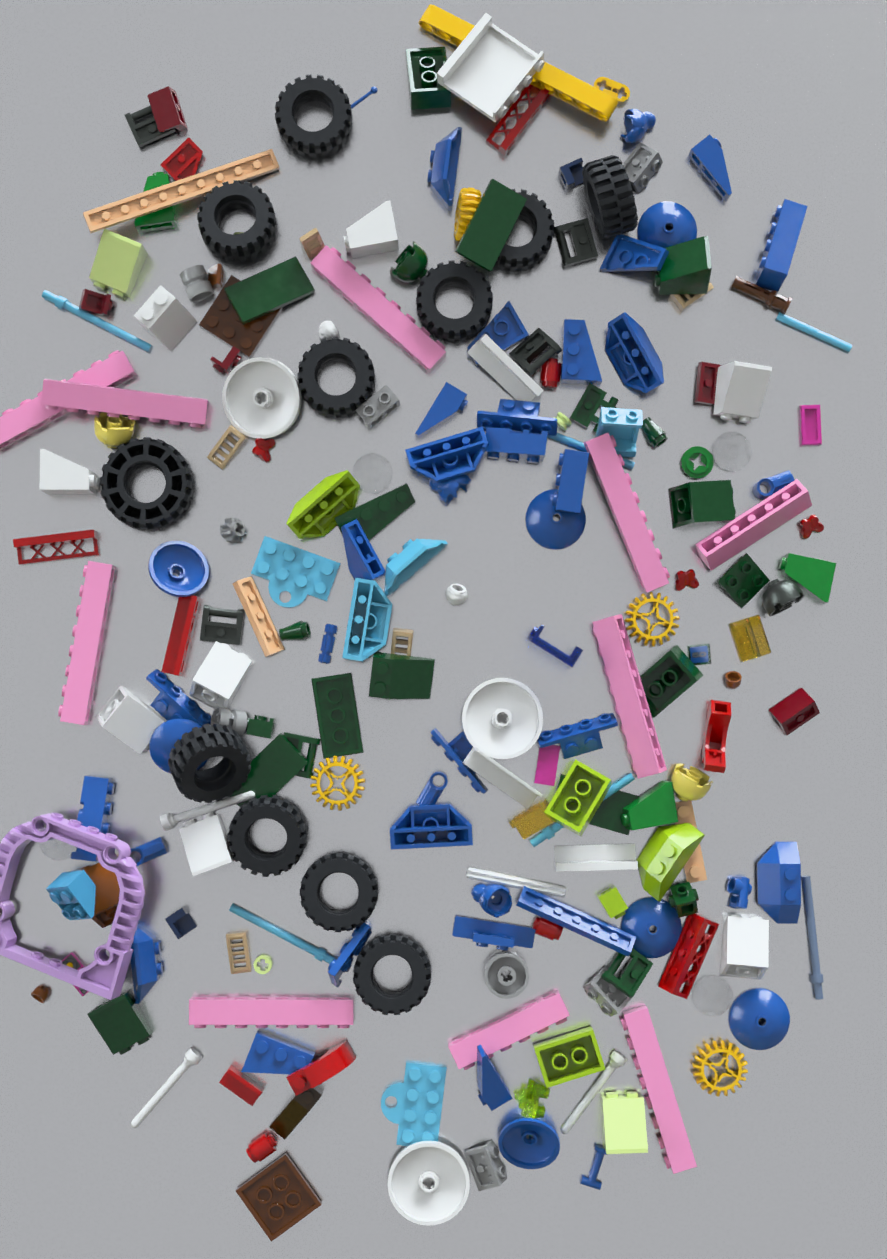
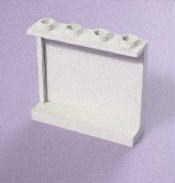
(489, 69)

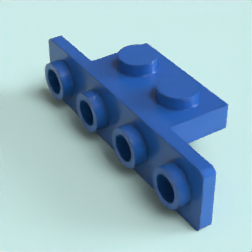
(518, 417)
(173, 703)
(578, 737)
(457, 751)
(493, 933)

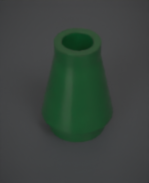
(654, 434)
(296, 631)

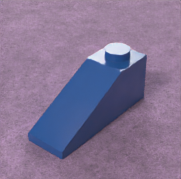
(711, 161)
(444, 407)
(360, 554)
(491, 1085)

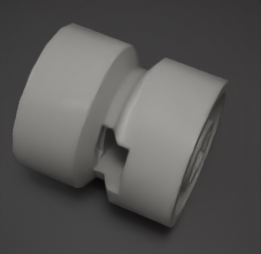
(197, 285)
(235, 719)

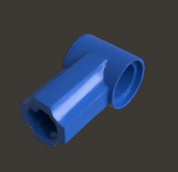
(773, 484)
(432, 791)
(150, 850)

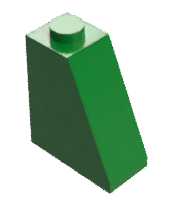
(161, 218)
(810, 574)
(652, 808)

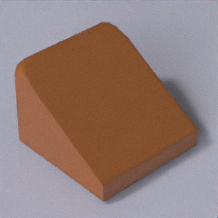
(216, 276)

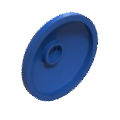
(653, 222)
(553, 533)
(183, 560)
(164, 739)
(651, 912)
(752, 1006)
(529, 1143)

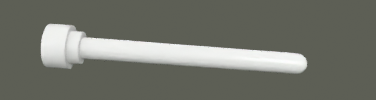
(169, 820)
(191, 1057)
(616, 1061)

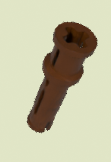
(770, 298)

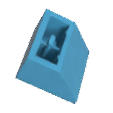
(74, 894)

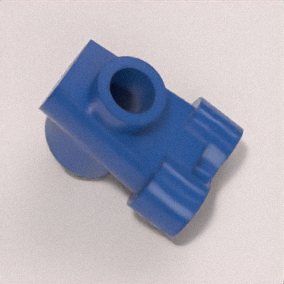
(740, 889)

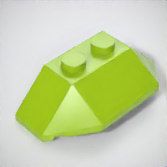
(316, 510)
(666, 856)

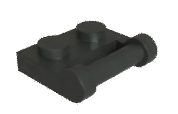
(147, 130)
(582, 242)
(531, 348)
(222, 632)

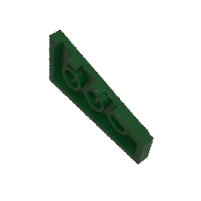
(379, 511)

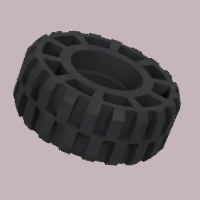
(119, 471)

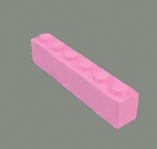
(754, 524)
(509, 1029)

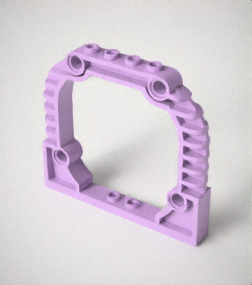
(105, 974)

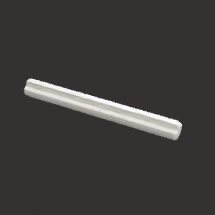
(515, 882)

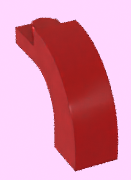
(715, 736)
(322, 1069)

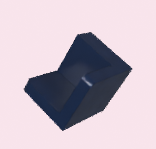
(572, 174)
(181, 922)

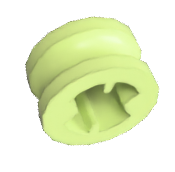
(562, 421)
(258, 968)

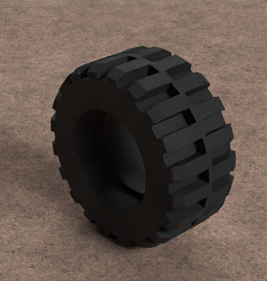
(313, 90)
(610, 196)
(230, 198)
(537, 248)
(460, 275)
(336, 350)
(216, 781)
(261, 861)
(312, 901)
(392, 1002)

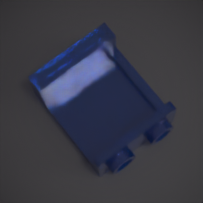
(553, 652)

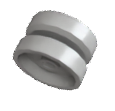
(508, 986)

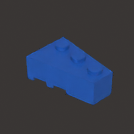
(578, 356)
(516, 444)
(570, 481)
(275, 1055)

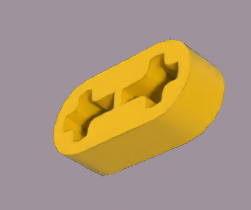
(613, 86)

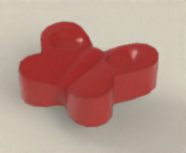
(262, 448)
(810, 525)
(686, 578)

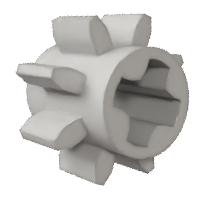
(232, 529)

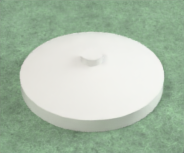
(261, 398)
(502, 718)
(428, 1183)

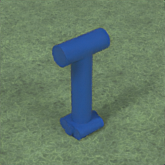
(591, 1180)

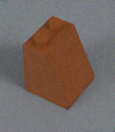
(106, 894)

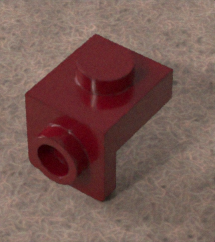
(95, 302)
(230, 361)

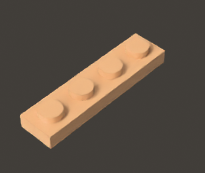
(258, 616)
(694, 868)

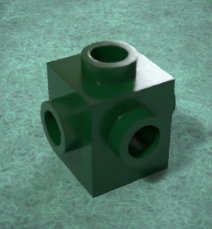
(683, 899)

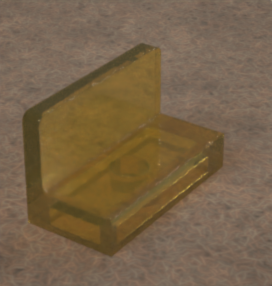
(750, 638)
(531, 820)

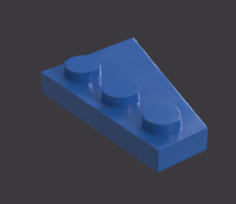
(633, 255)
(504, 329)
(344, 961)

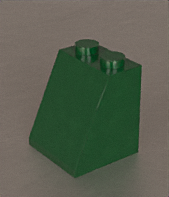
(685, 268)
(702, 503)
(121, 1023)

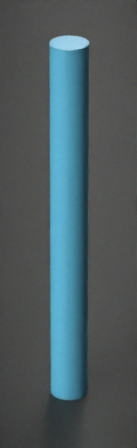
(814, 332)

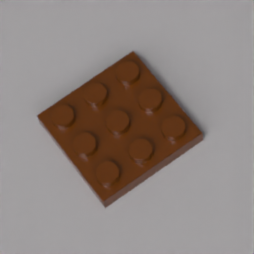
(225, 324)
(278, 1197)

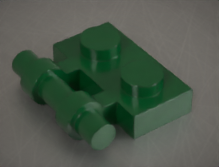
(589, 404)

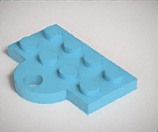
(294, 571)
(417, 1104)

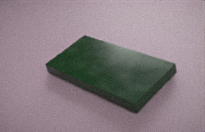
(490, 225)
(269, 290)
(337, 715)
(272, 769)
(610, 811)

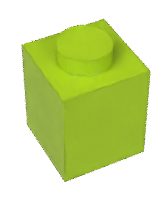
(613, 902)

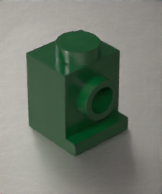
(260, 727)

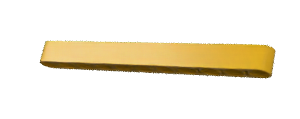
(558, 82)

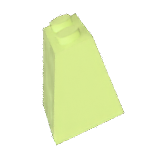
(117, 263)
(623, 1123)

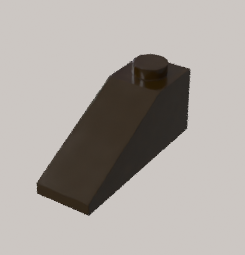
(295, 1111)

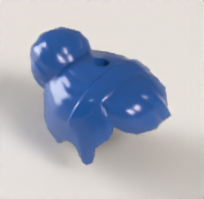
(637, 124)
(448, 489)
(499, 904)

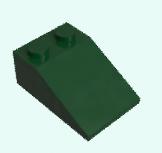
(422, 78)
(401, 676)
(668, 679)

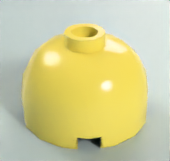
(113, 430)
(690, 784)

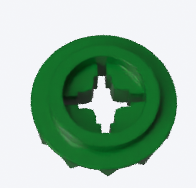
(705, 458)

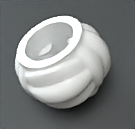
(327, 330)
(456, 594)

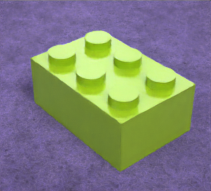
(578, 798)
(569, 1056)

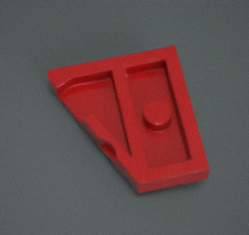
(183, 161)

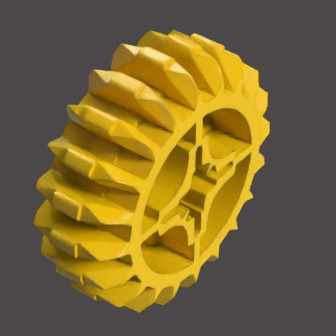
(466, 206)
(641, 616)
(350, 771)
(718, 1075)

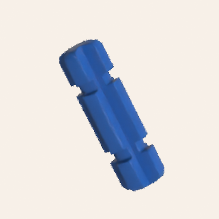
(327, 643)

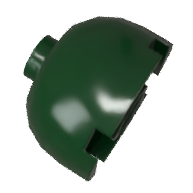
(411, 264)

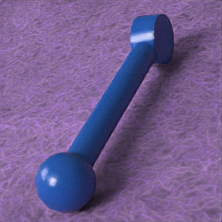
(373, 90)

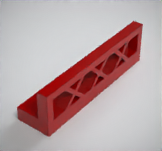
(522, 123)
(62, 538)
(180, 635)
(686, 954)

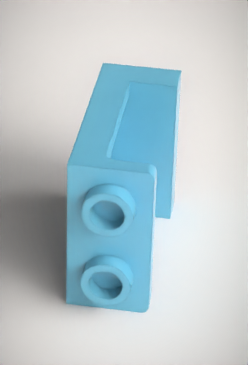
(624, 427)

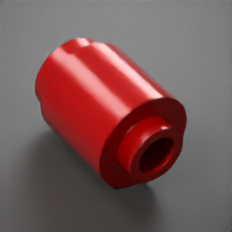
(550, 373)
(547, 928)
(262, 1147)

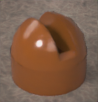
(733, 679)
(40, 994)

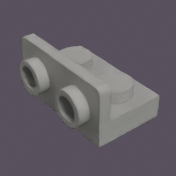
(642, 166)
(378, 407)
(606, 995)
(486, 1166)

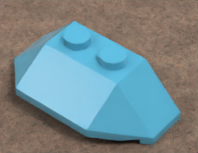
(410, 561)
(367, 620)

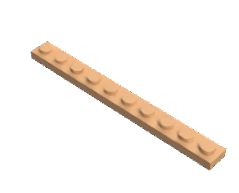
(179, 191)

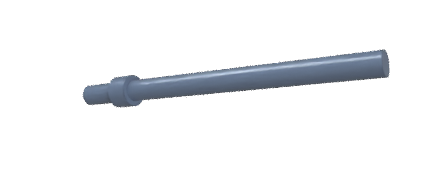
(816, 976)

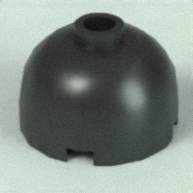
(781, 596)

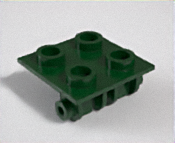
(743, 580)

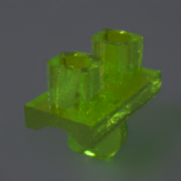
(530, 1098)

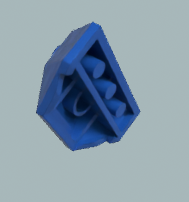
(445, 166)
(633, 354)
(449, 455)
(430, 827)
(780, 882)
(145, 963)

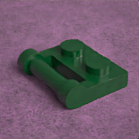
(297, 742)
(632, 974)

